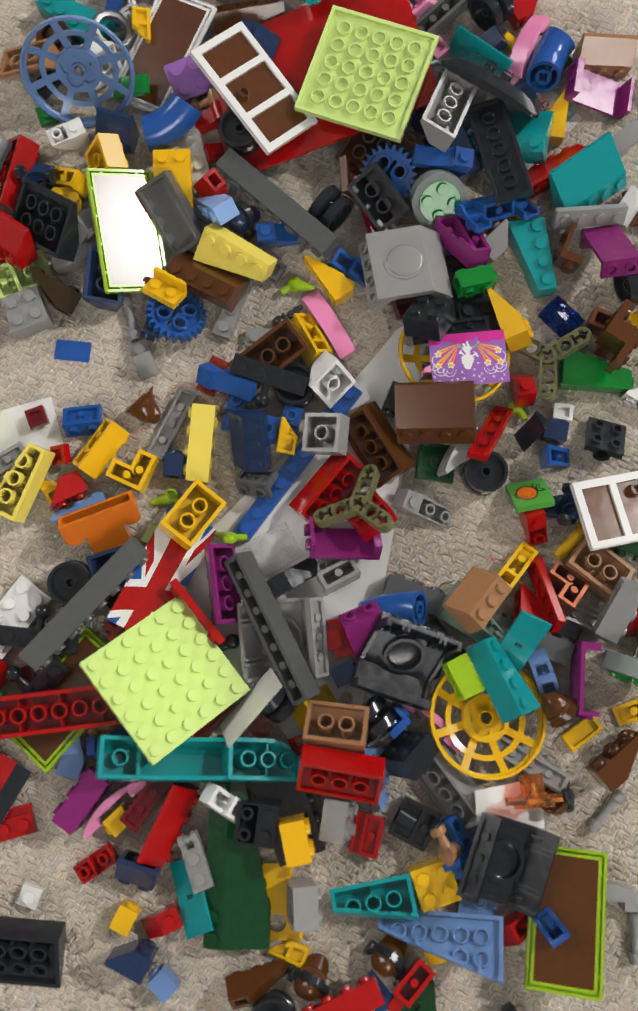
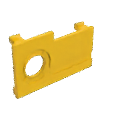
(276, 890)

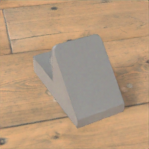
(143, 359)

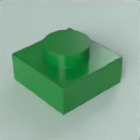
(44, 118)

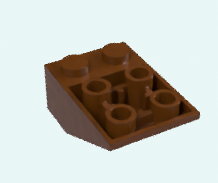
(615, 761)

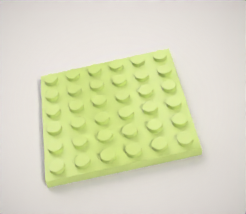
(366, 73)
(164, 679)

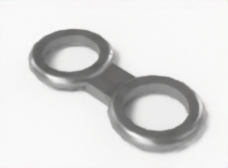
(123, 17)

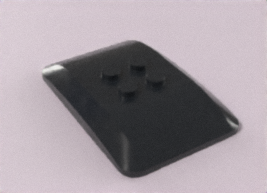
(493, 79)

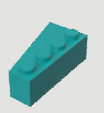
(51, 8)
(533, 252)
(502, 680)
(377, 899)

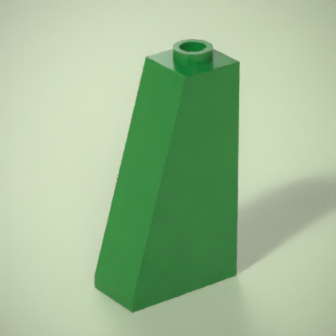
(587, 373)

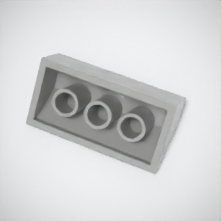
(447, 109)
(450, 789)

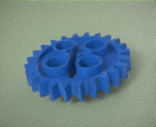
(403, 183)
(191, 323)

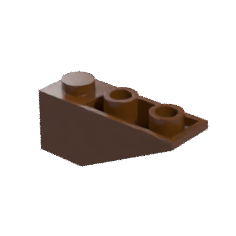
(248, 986)

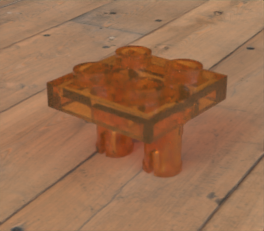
(533, 794)

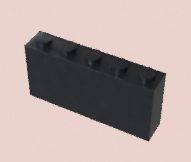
(292, 803)

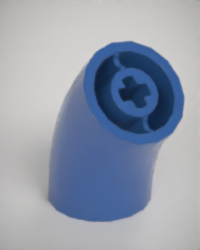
(549, 60)
(168, 122)
(405, 604)

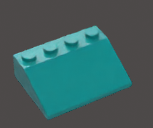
(531, 135)
(588, 175)

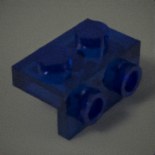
(560, 317)

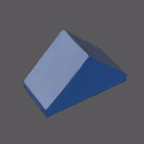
(554, 457)
(551, 927)

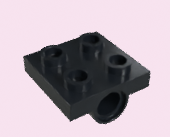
(604, 439)
(413, 823)

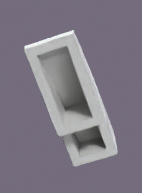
(220, 801)

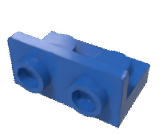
(81, 420)
(401, 721)

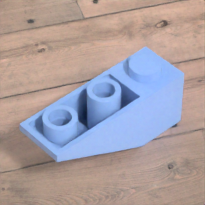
(217, 208)

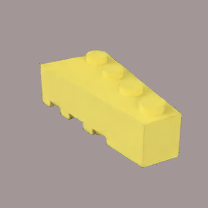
(232, 253)
(201, 442)
(23, 482)

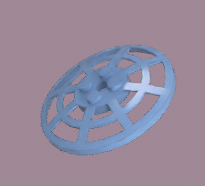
(66, 61)

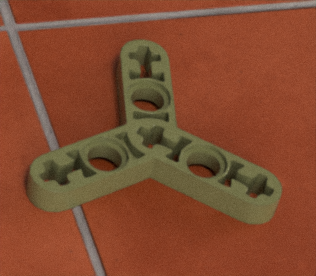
(558, 355)
(353, 509)

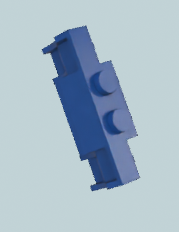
(482, 211)
(292, 414)

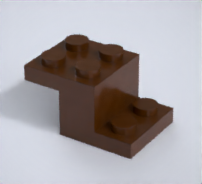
(619, 337)

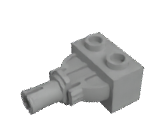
(336, 573)

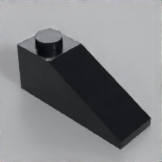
(293, 577)

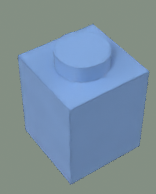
(163, 982)

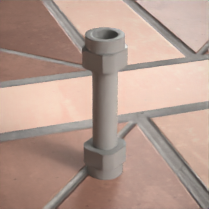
(128, 305)
(617, 797)
(633, 953)

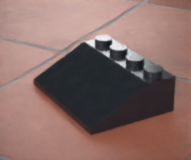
(49, 218)
(32, 951)

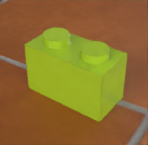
(463, 677)

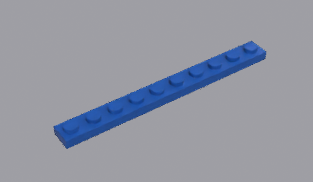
(288, 474)

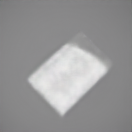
(273, 549)

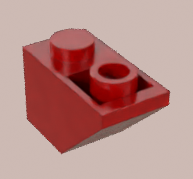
(211, 184)
(68, 489)
(534, 526)

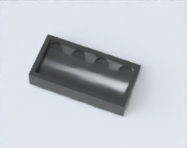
(171, 212)

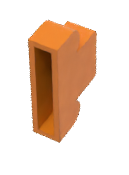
(101, 523)

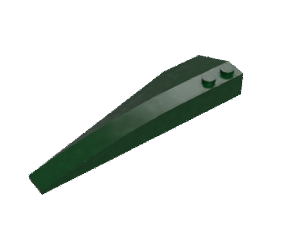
(239, 899)

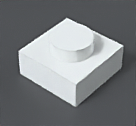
(563, 412)
(30, 896)

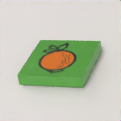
(530, 495)

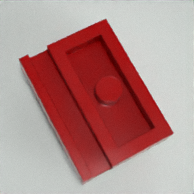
(18, 822)
(367, 835)

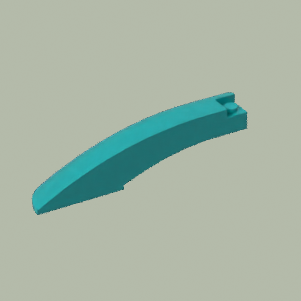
(199, 761)

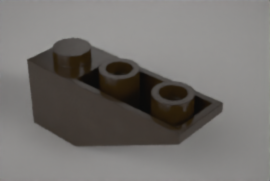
(59, 295)

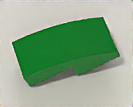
(141, 86)

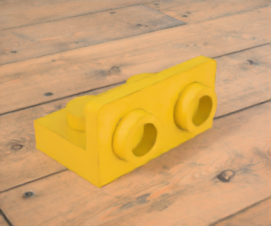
(166, 288)

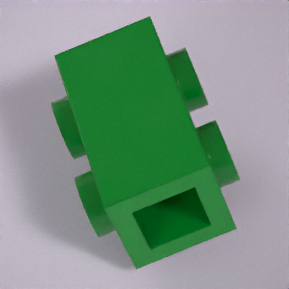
(474, 280)

